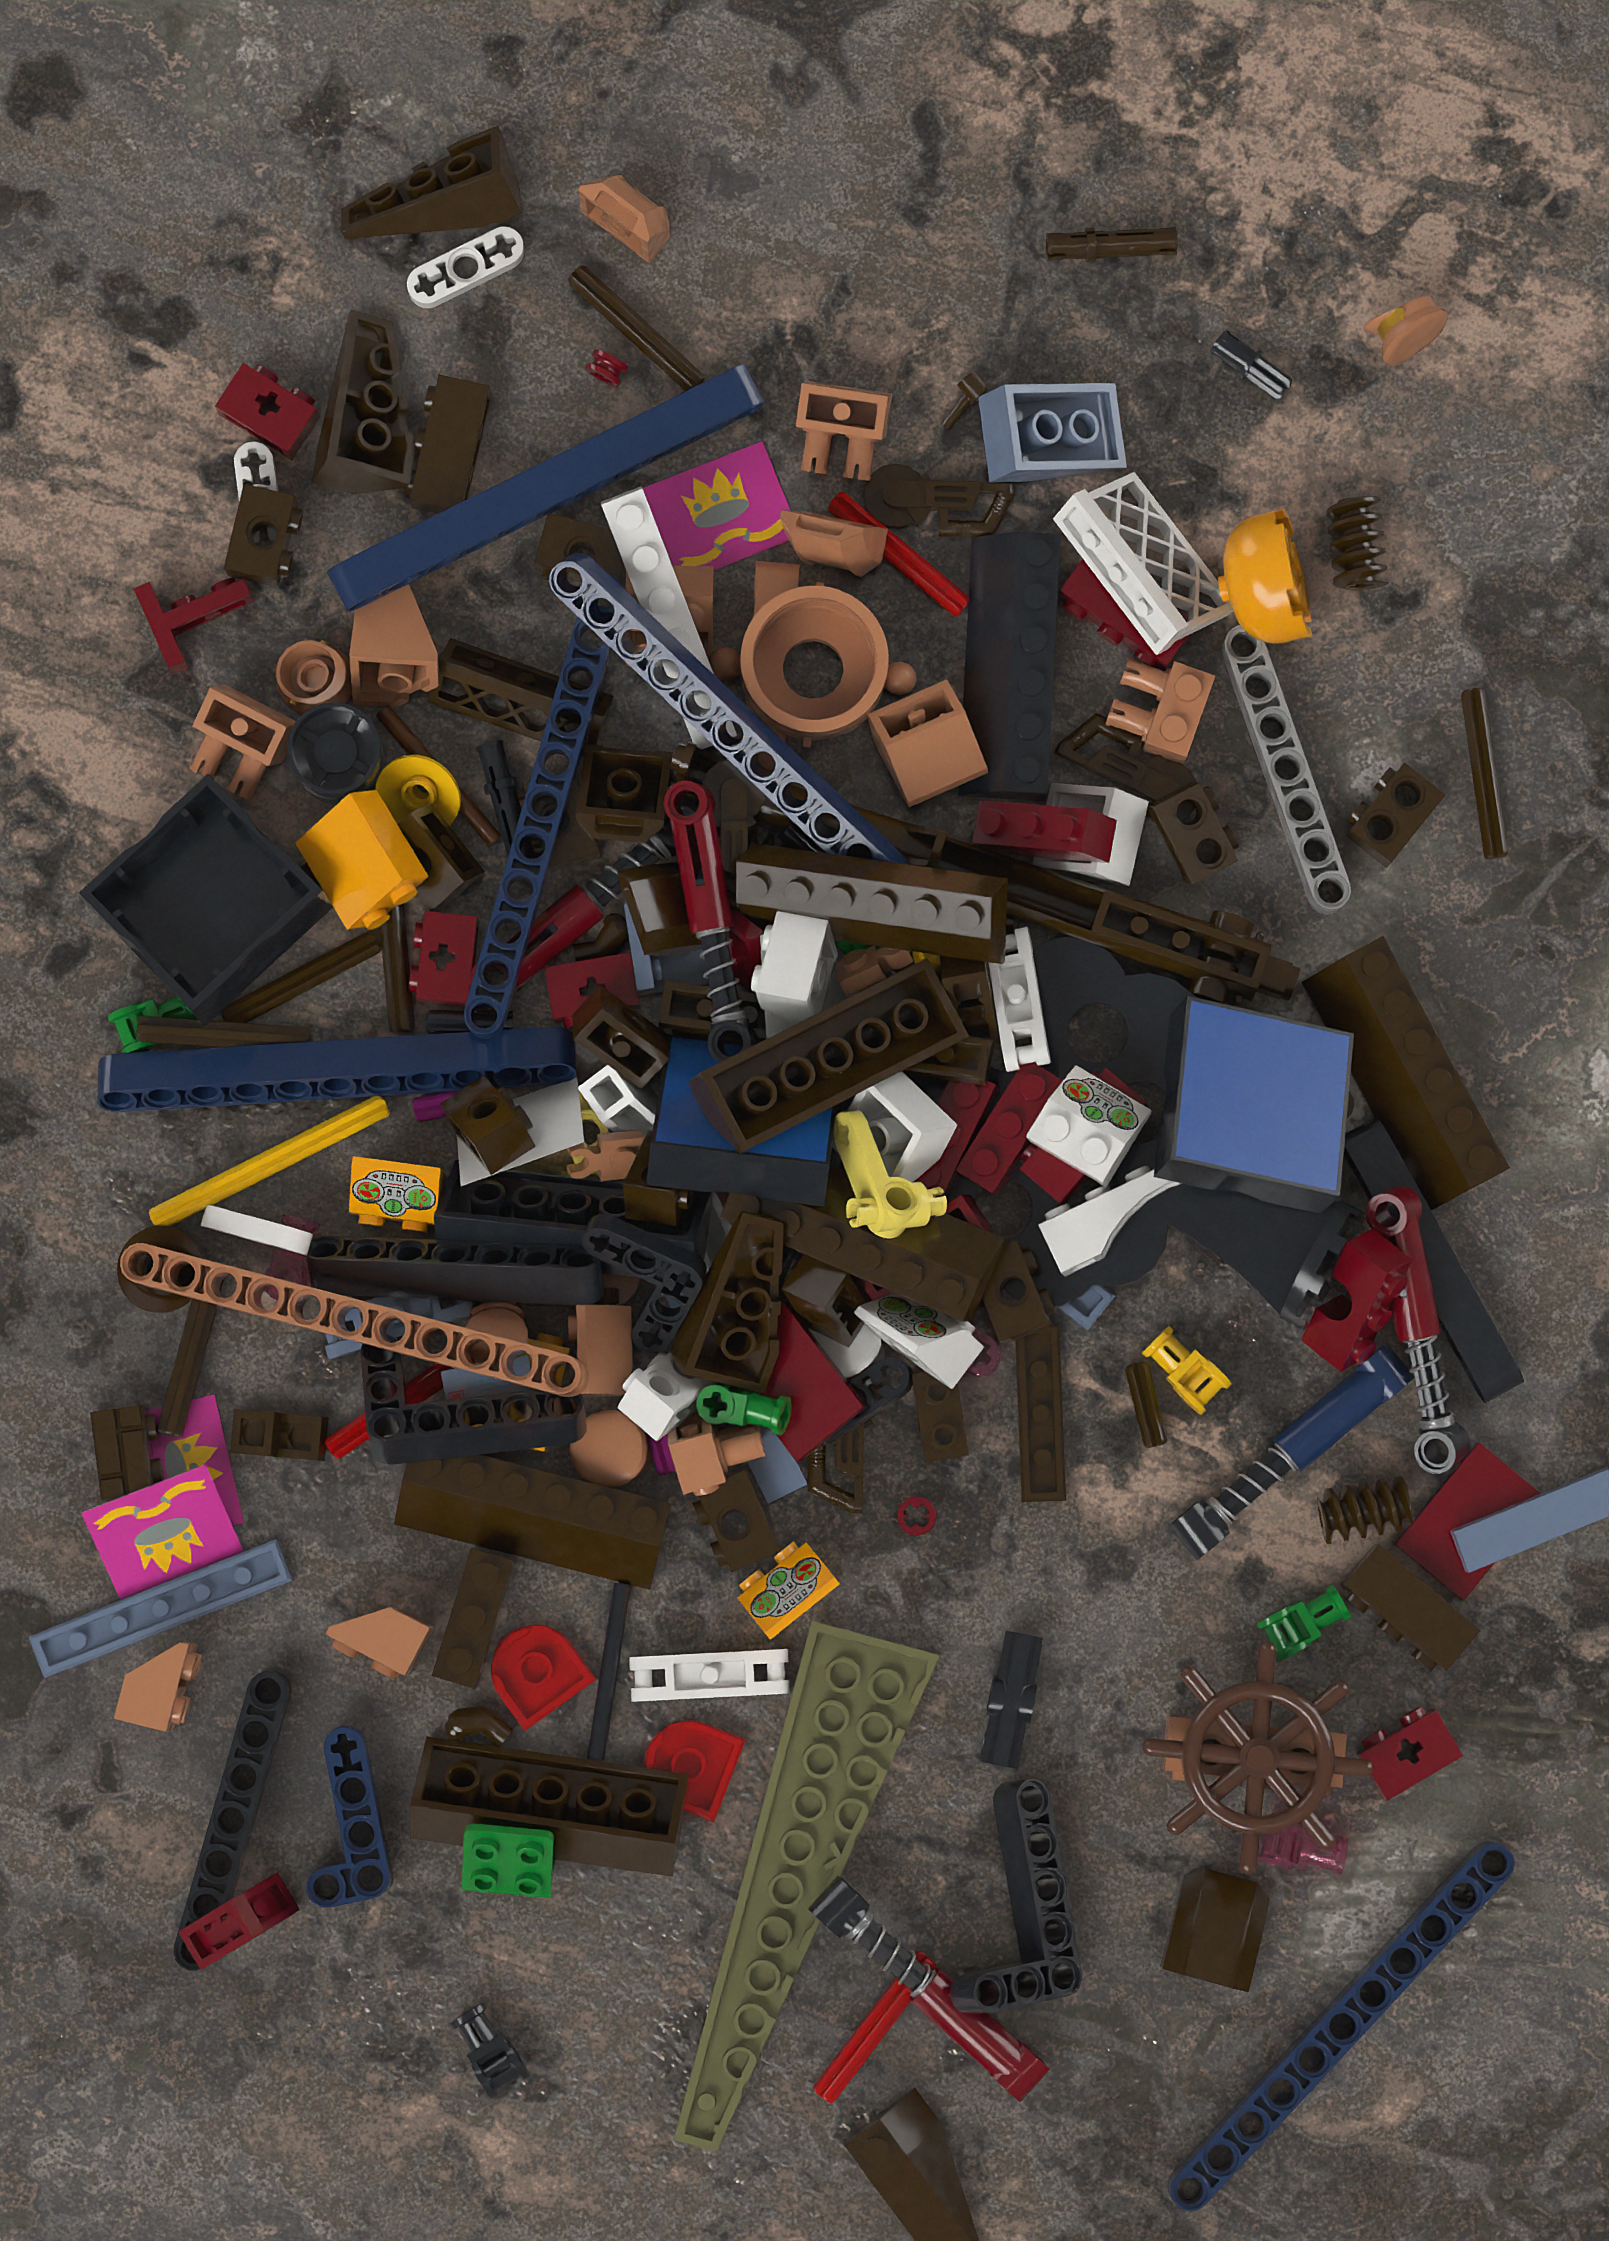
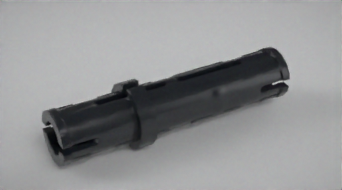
(503, 793)

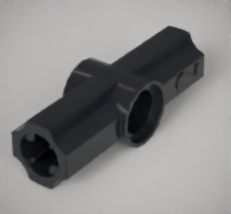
(1011, 1699)

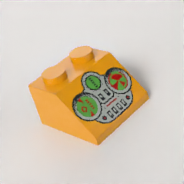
(395, 1192)
(787, 1589)

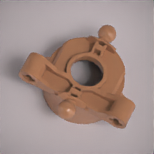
(795, 615)

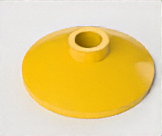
(400, 792)

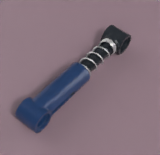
(1295, 1448)

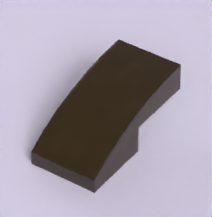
(279, 1435)

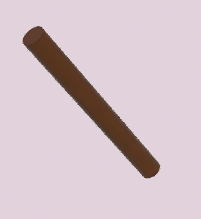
(414, 746)

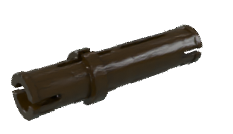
(1104, 244)

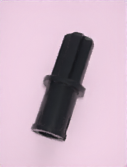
(1251, 365)
(453, 1021)

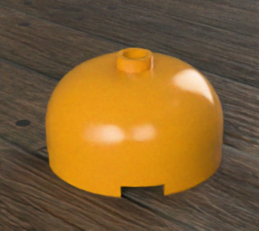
(1266, 579)

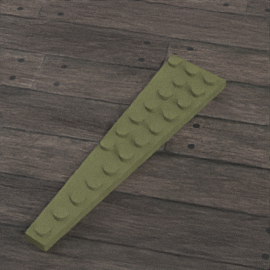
(829, 1765)

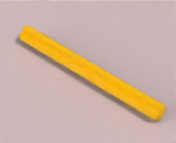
(270, 1162)

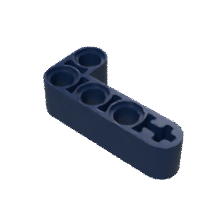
(348, 1814)

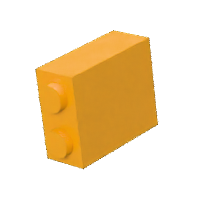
(362, 860)

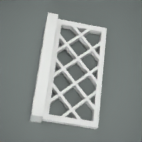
(1127, 574)

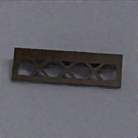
(512, 682)

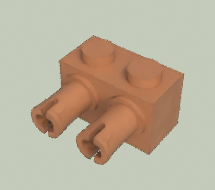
(842, 410)
(1181, 700)
(245, 725)
(705, 1452)

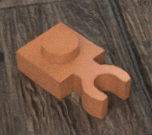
(868, 966)
(610, 1157)

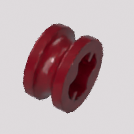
(606, 368)
(916, 1502)

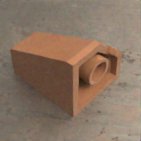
(391, 651)

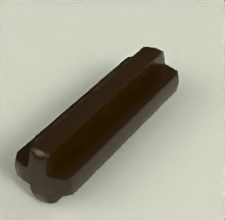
(1146, 1404)

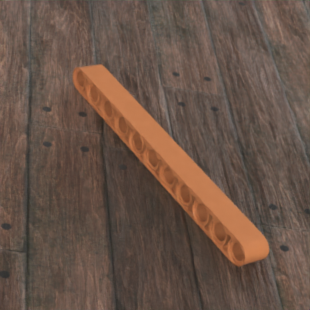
(333, 1313)

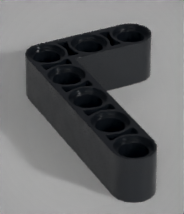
(456, 1417)
(1029, 1910)

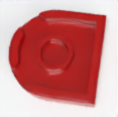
(537, 1672)
(704, 1754)

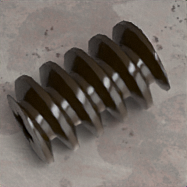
(1355, 543)
(1364, 1508)

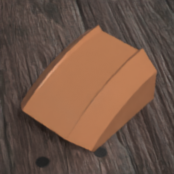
(626, 214)
(834, 541)

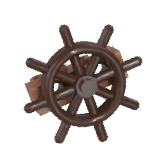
(1256, 1754)

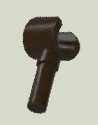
(972, 388)

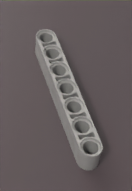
(1286, 791)

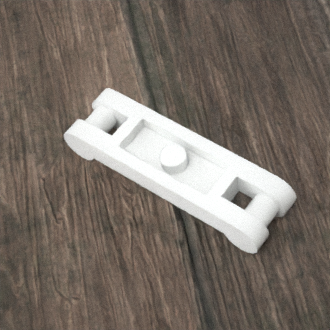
(1019, 1003)
(709, 1675)

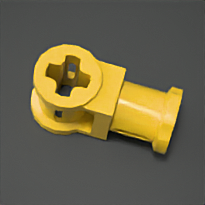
(1188, 1372)

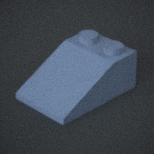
(1051, 431)

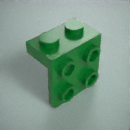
(508, 1860)

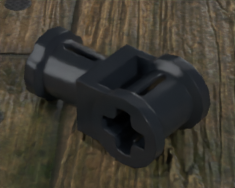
(491, 2053)

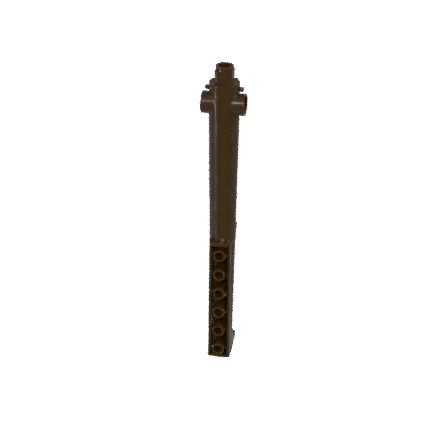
(1212, 955)

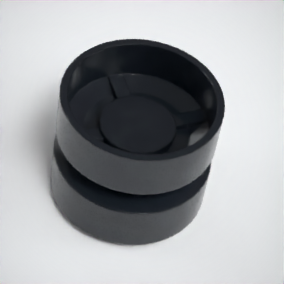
(335, 751)

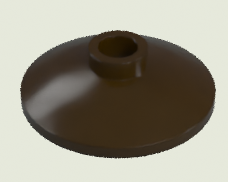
(150, 1298)

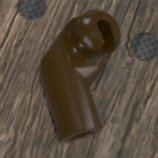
(607, 943)
(476, 1720)

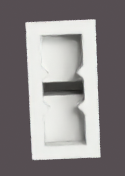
(661, 1396)

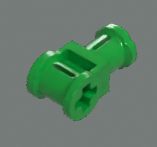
(131, 1013)
(744, 1407)
(1300, 1624)

